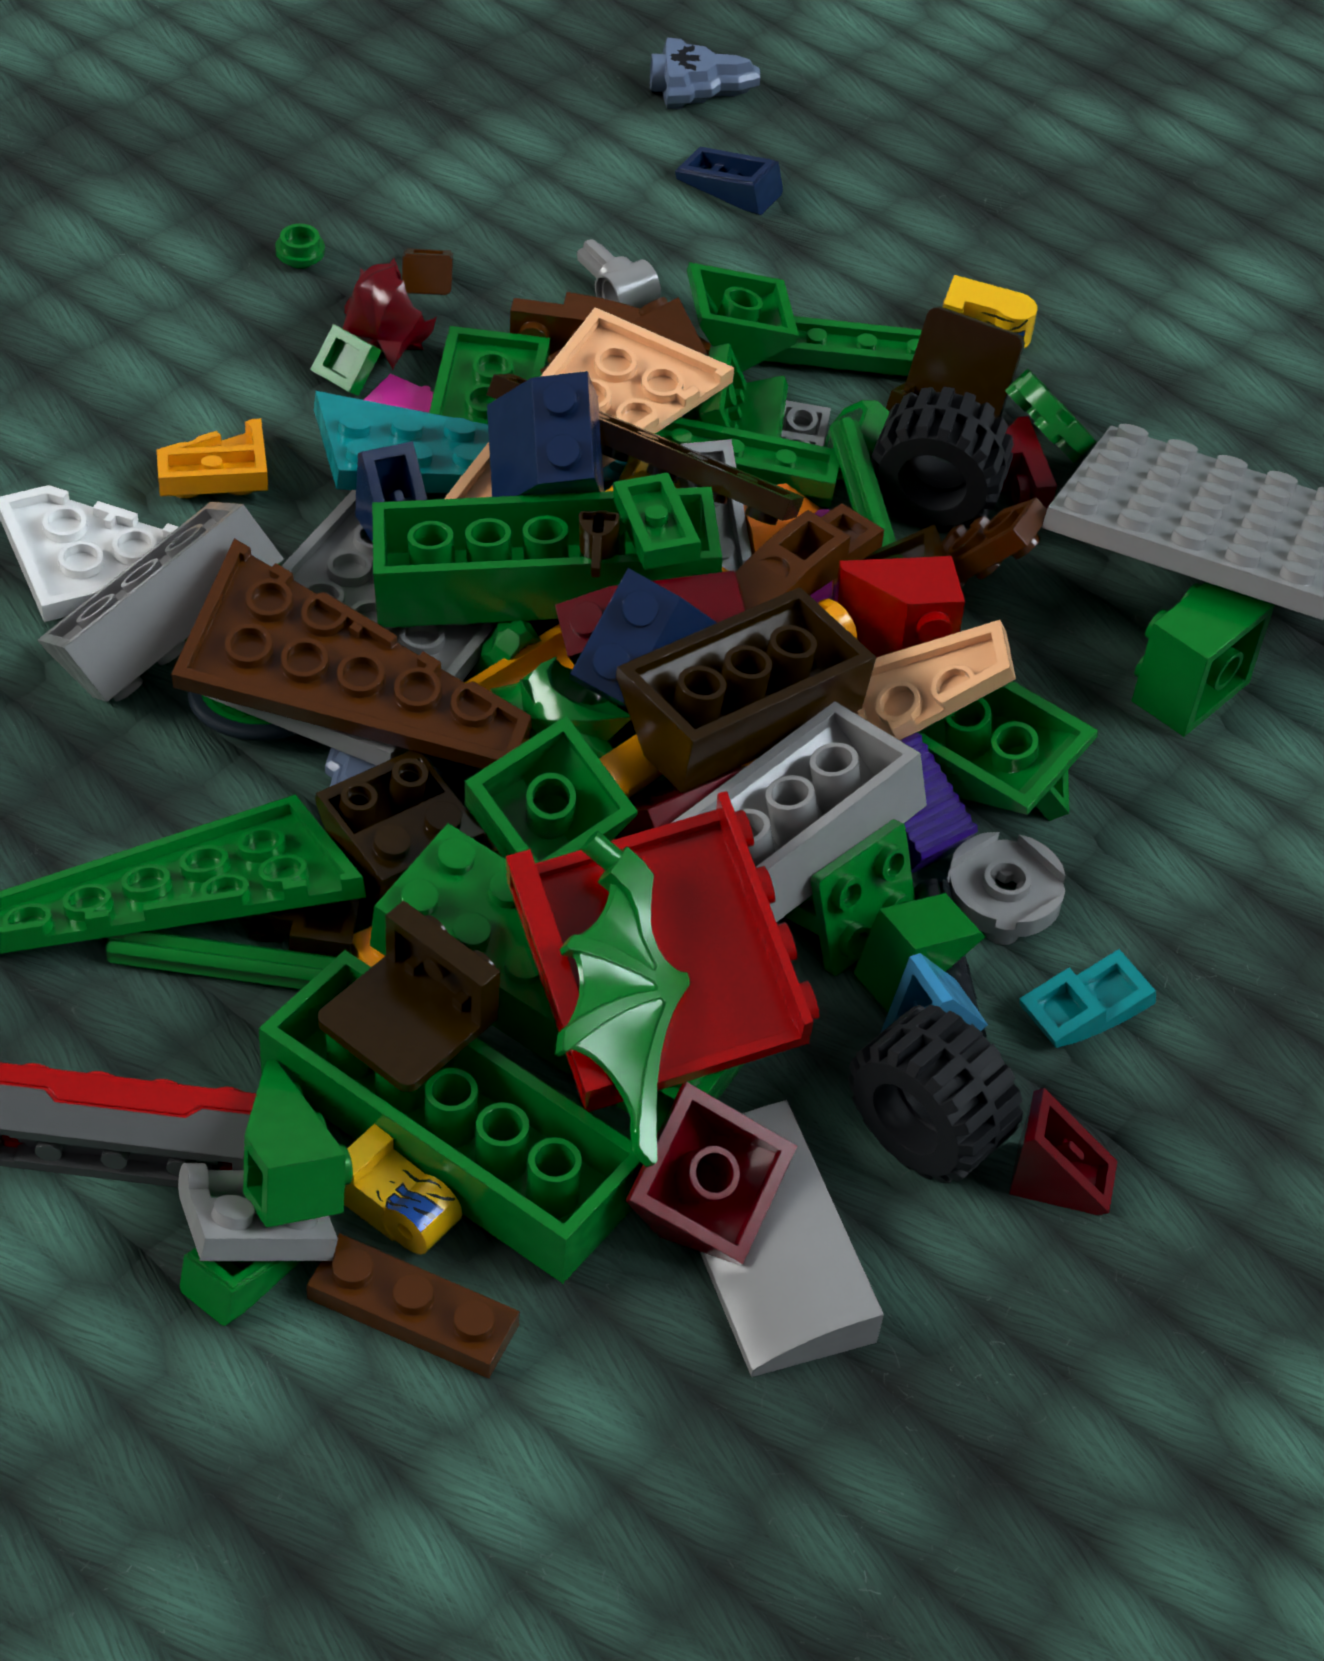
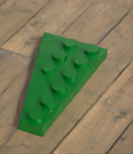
(213, 872)

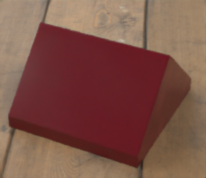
(710, 1176)

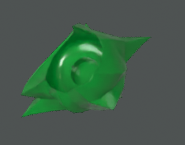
(551, 695)

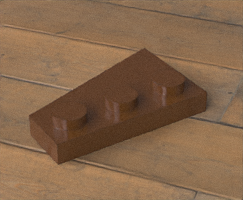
(989, 542)

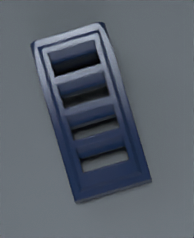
(735, 178)

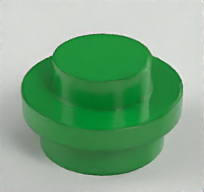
(300, 246)

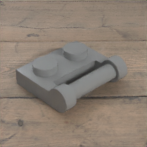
(232, 1230)

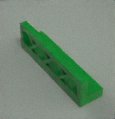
(778, 460)

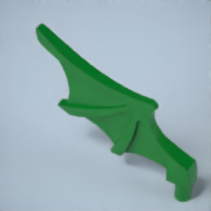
(623, 991)

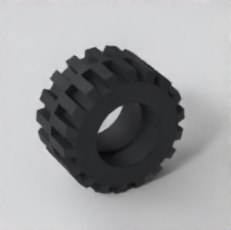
(950, 429)
(935, 1093)

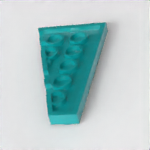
(441, 443)

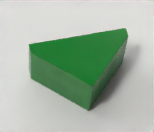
(921, 926)

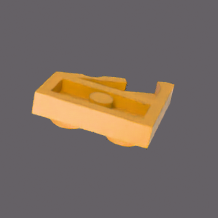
(214, 465)

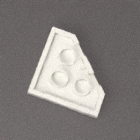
(72, 547)

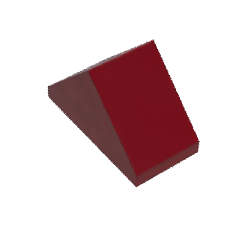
(1061, 1160)

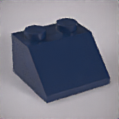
(546, 437)
(633, 624)

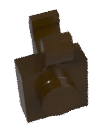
(311, 929)

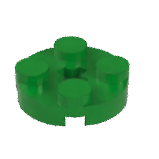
(1051, 416)

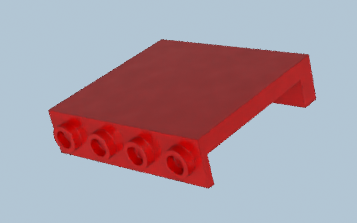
(707, 921)

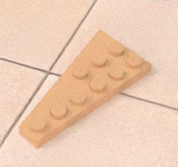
(635, 379)

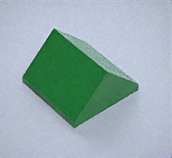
(743, 311)

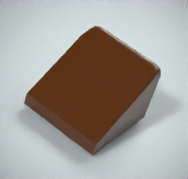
(427, 271)

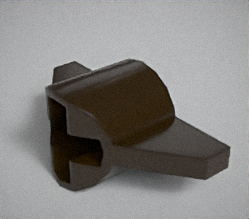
(599, 537)

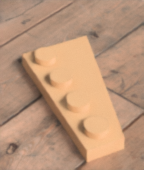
(936, 679)

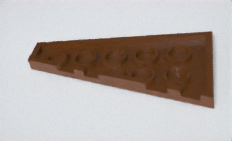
(325, 664)

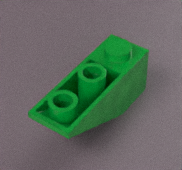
(290, 1156)

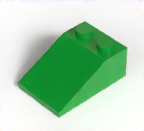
(1007, 747)

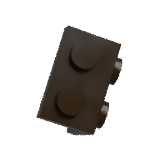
(963, 356)
(415, 1002)

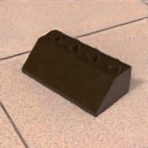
(741, 686)

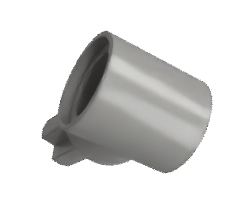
(619, 277)

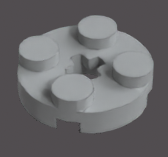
(1002, 912)

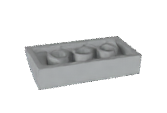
(801, 1280)

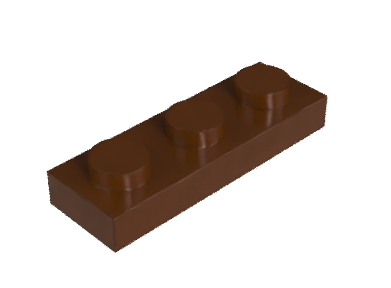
(414, 1306)

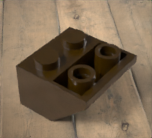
(389, 818)

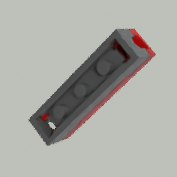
(117, 1124)

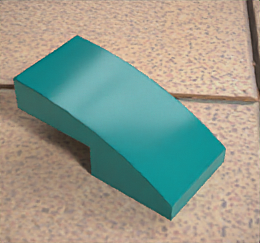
(1088, 1003)

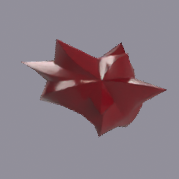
(384, 313)

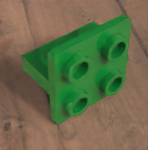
(743, 405)
(852, 892)

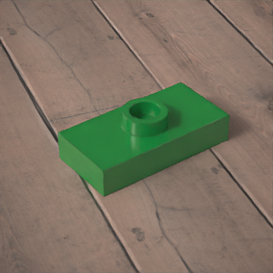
(656, 521)

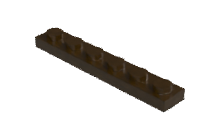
(621, 440)

